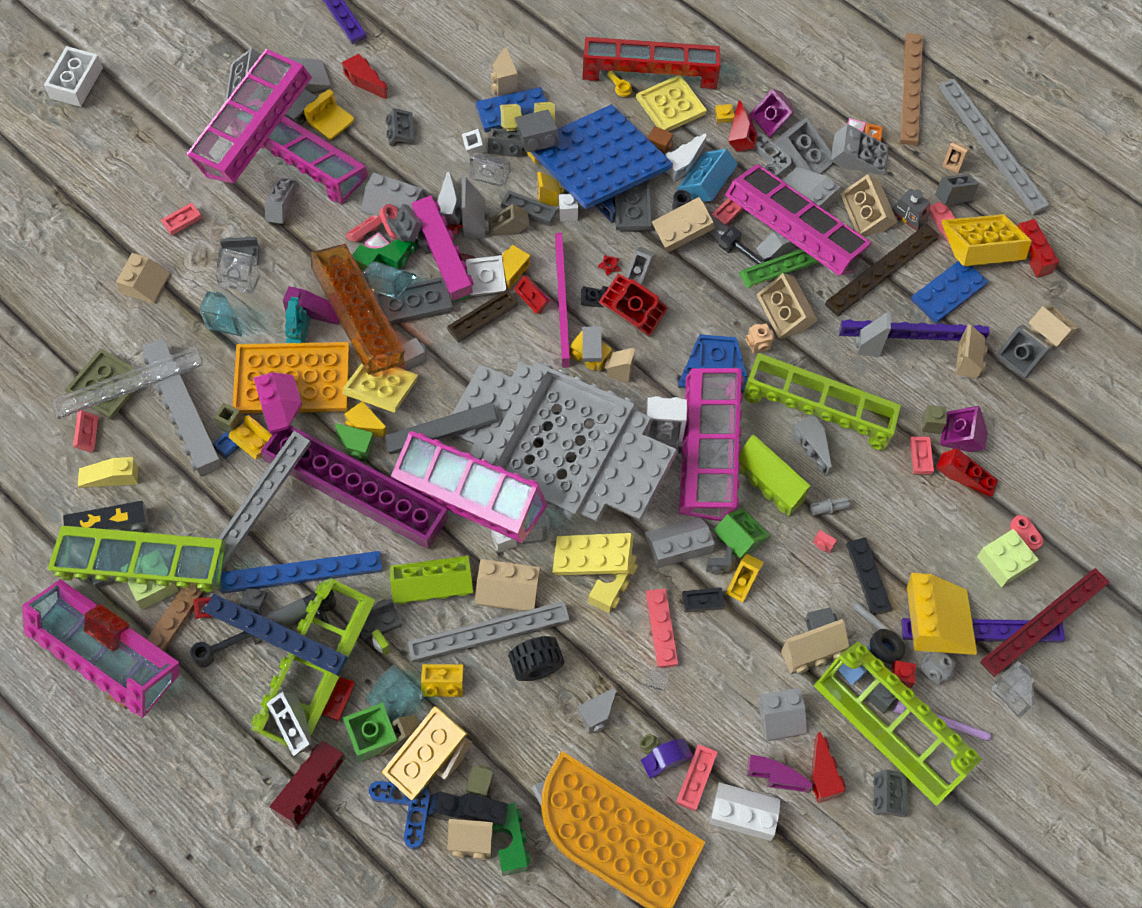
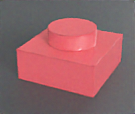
(824, 541)

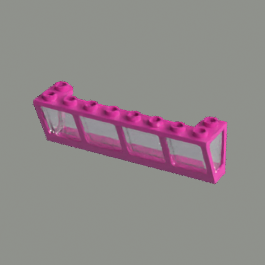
(248, 117)
(711, 443)

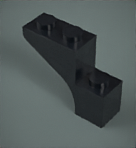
(467, 807)

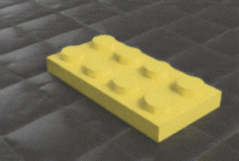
(593, 554)

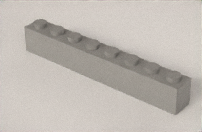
(183, 414)

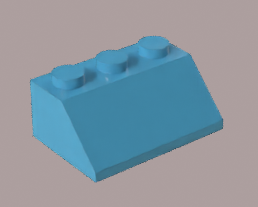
(709, 174)

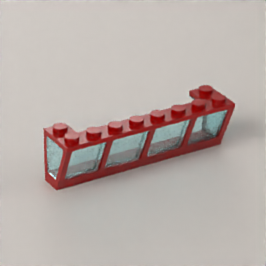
(651, 58)

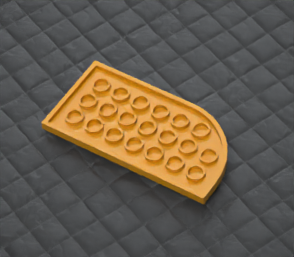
(616, 835)

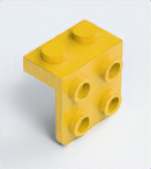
(327, 116)

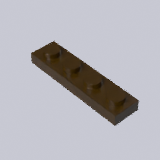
(482, 316)

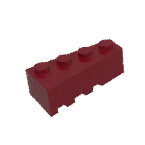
(307, 784)

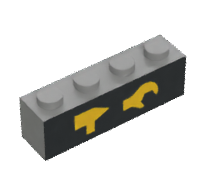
(119, 517)

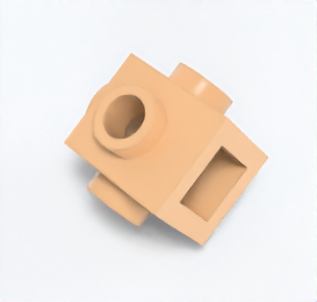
(760, 338)

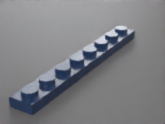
(276, 635)

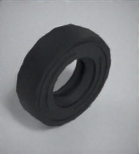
(893, 640)

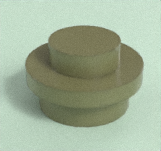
(648, 743)

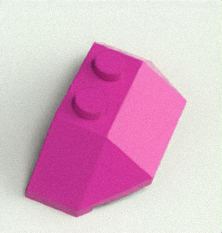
(278, 399)

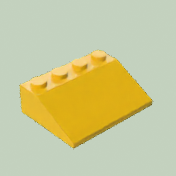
(986, 240)
(940, 615)

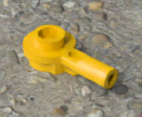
(622, 87)

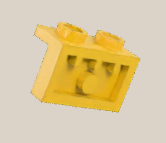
(250, 437)
(442, 680)

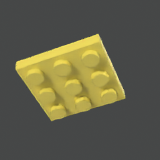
(671, 103)
(381, 389)

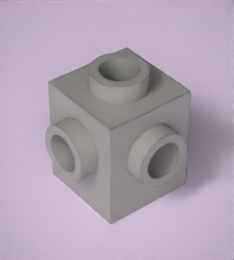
(938, 666)

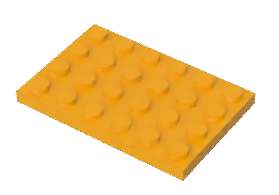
(317, 368)

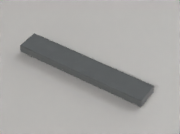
(445, 426)

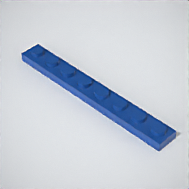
(301, 572)

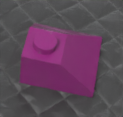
(772, 112)
(965, 430)

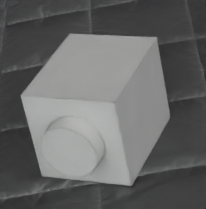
(414, 353)

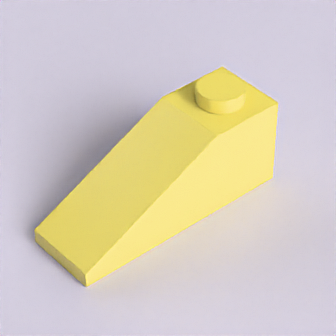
(109, 473)

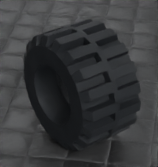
(536, 658)

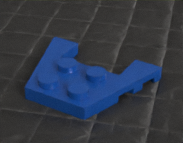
(715, 352)

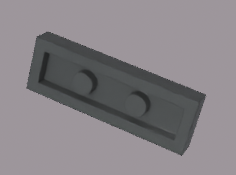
(536, 210)

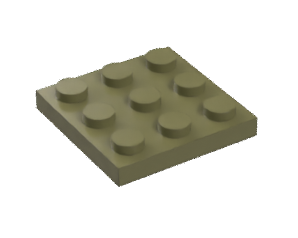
(98, 369)

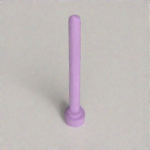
(900, 708)

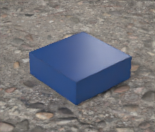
(225, 445)

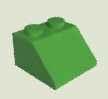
(741, 532)
(370, 731)

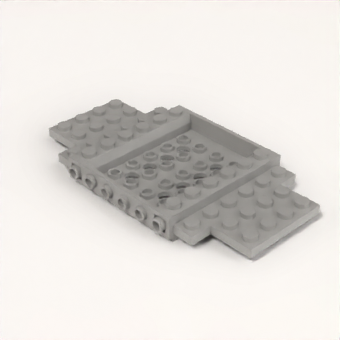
(611, 468)

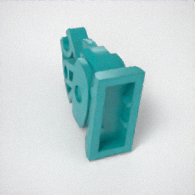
(296, 322)

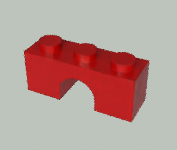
(1043, 258)

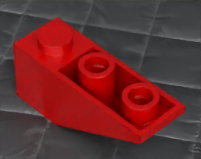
(361, 75)
(743, 132)
(967, 472)
(824, 776)

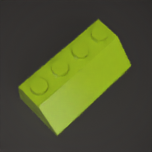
(772, 476)
(431, 579)

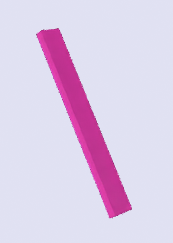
(562, 300)

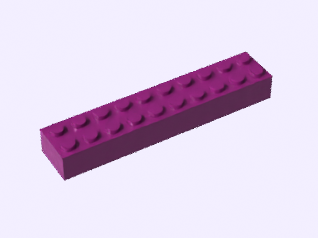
(363, 489)

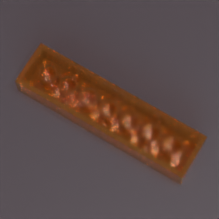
(357, 309)

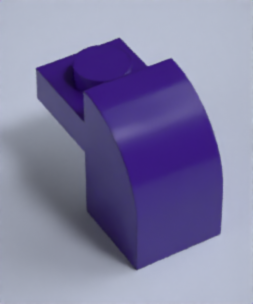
(666, 756)

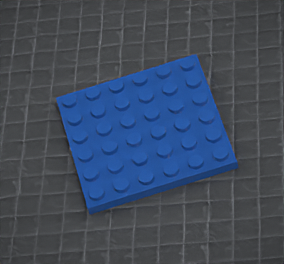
(602, 157)

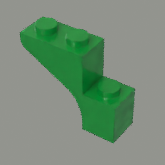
(394, 254)

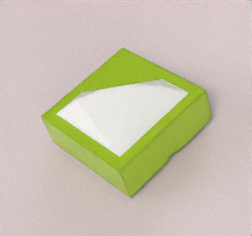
(380, 642)

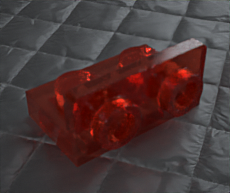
(105, 626)

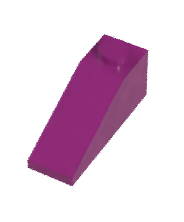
(315, 306)

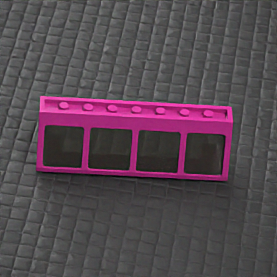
(799, 219)

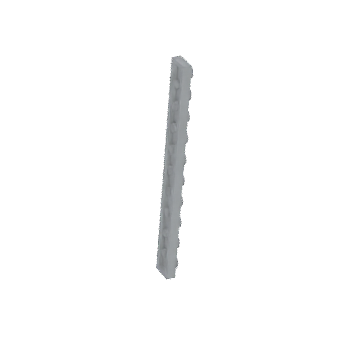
(993, 146)

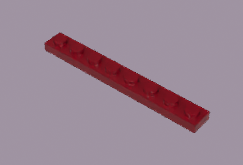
(1044, 622)

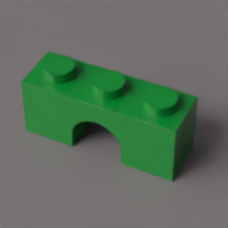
(514, 857)

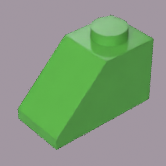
(355, 441)

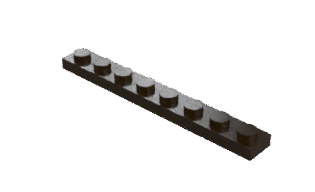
(881, 270)

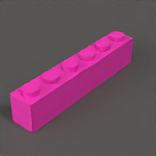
(442, 248)

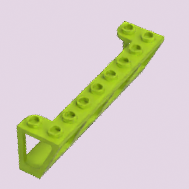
(878, 436)
(348, 638)
(883, 736)

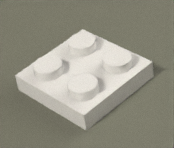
(486, 275)

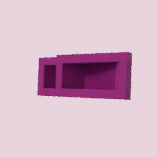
(777, 774)

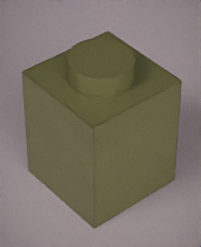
(228, 418)
(934, 419)
(480, 781)

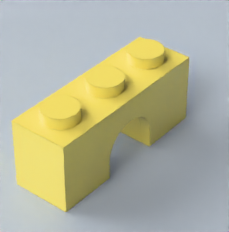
(510, 111)
(606, 594)

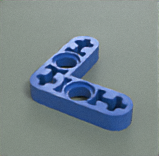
(407, 802)

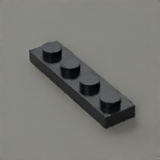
(869, 576)

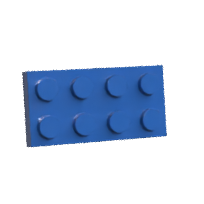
(490, 111)
(948, 291)

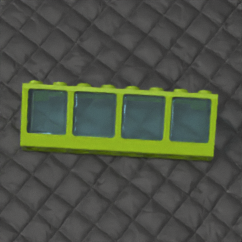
(138, 557)

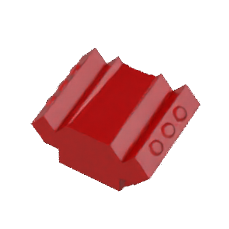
(634, 304)

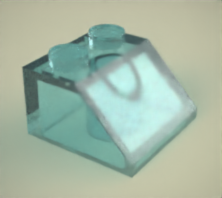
(387, 279)
(219, 314)
(396, 692)

